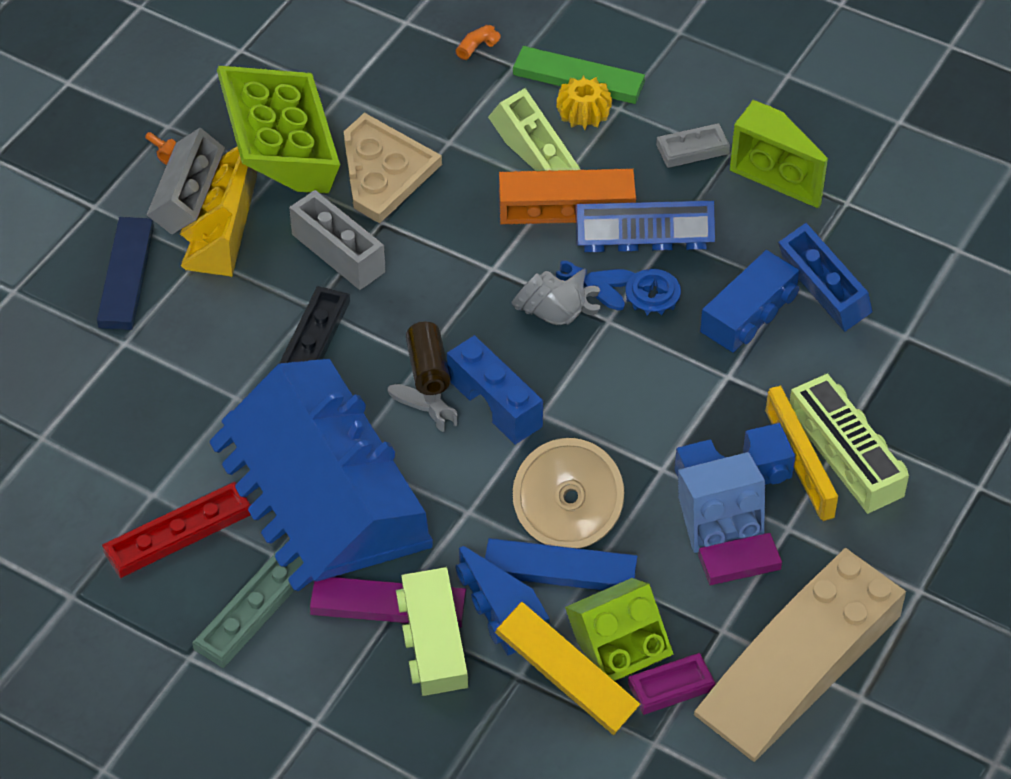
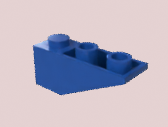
(495, 592)

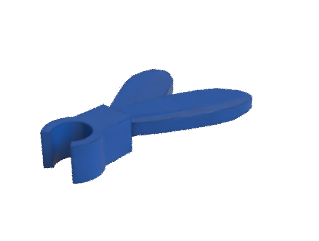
(603, 279)

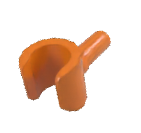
(165, 148)

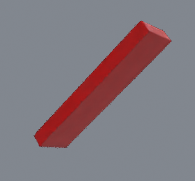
(176, 530)

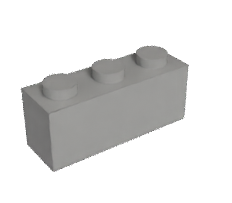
(185, 181)
(337, 239)

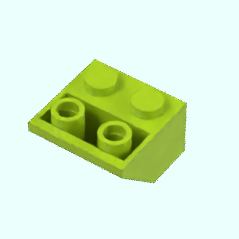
(620, 628)

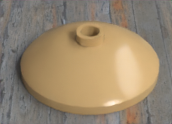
(561, 468)

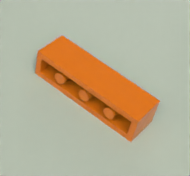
(552, 195)

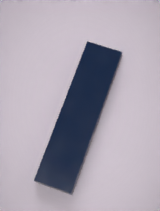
(125, 273)

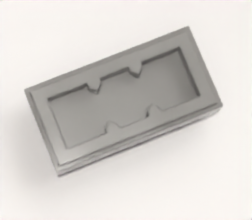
(693, 145)

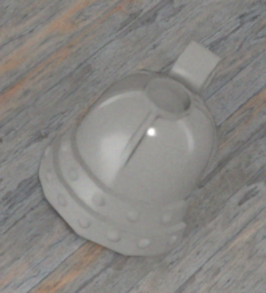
(555, 299)

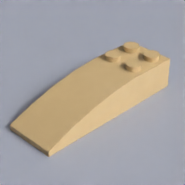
(801, 653)

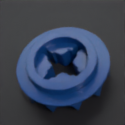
(643, 282)

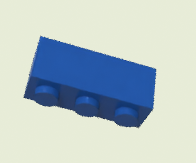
(826, 277)
(750, 301)

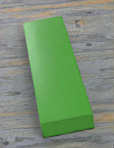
(558, 70)

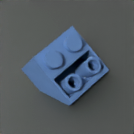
(722, 500)

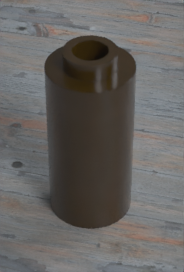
(427, 358)

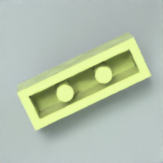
(432, 632)

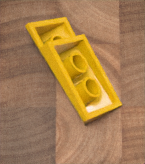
(222, 218)

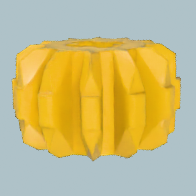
(584, 102)

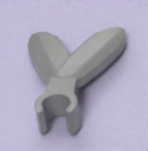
(431, 403)

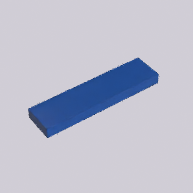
(561, 564)

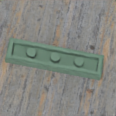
(246, 612)

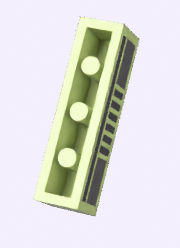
(849, 443)

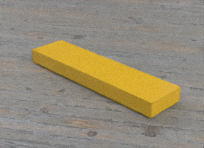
(806, 461)
(567, 668)

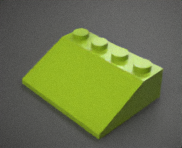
(280, 126)

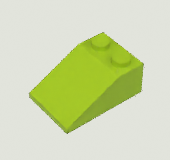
(777, 154)

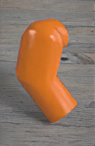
(475, 38)

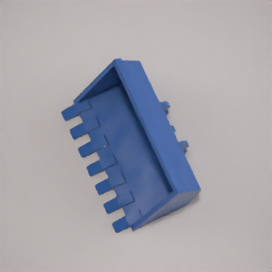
(320, 474)

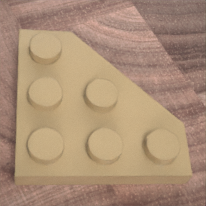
(384, 166)

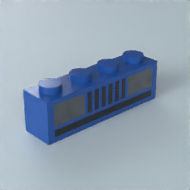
(645, 224)

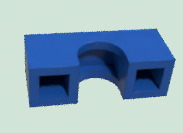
(513, 404)
(765, 445)

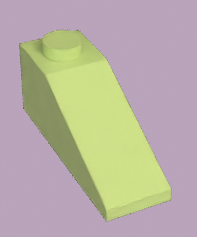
(530, 134)

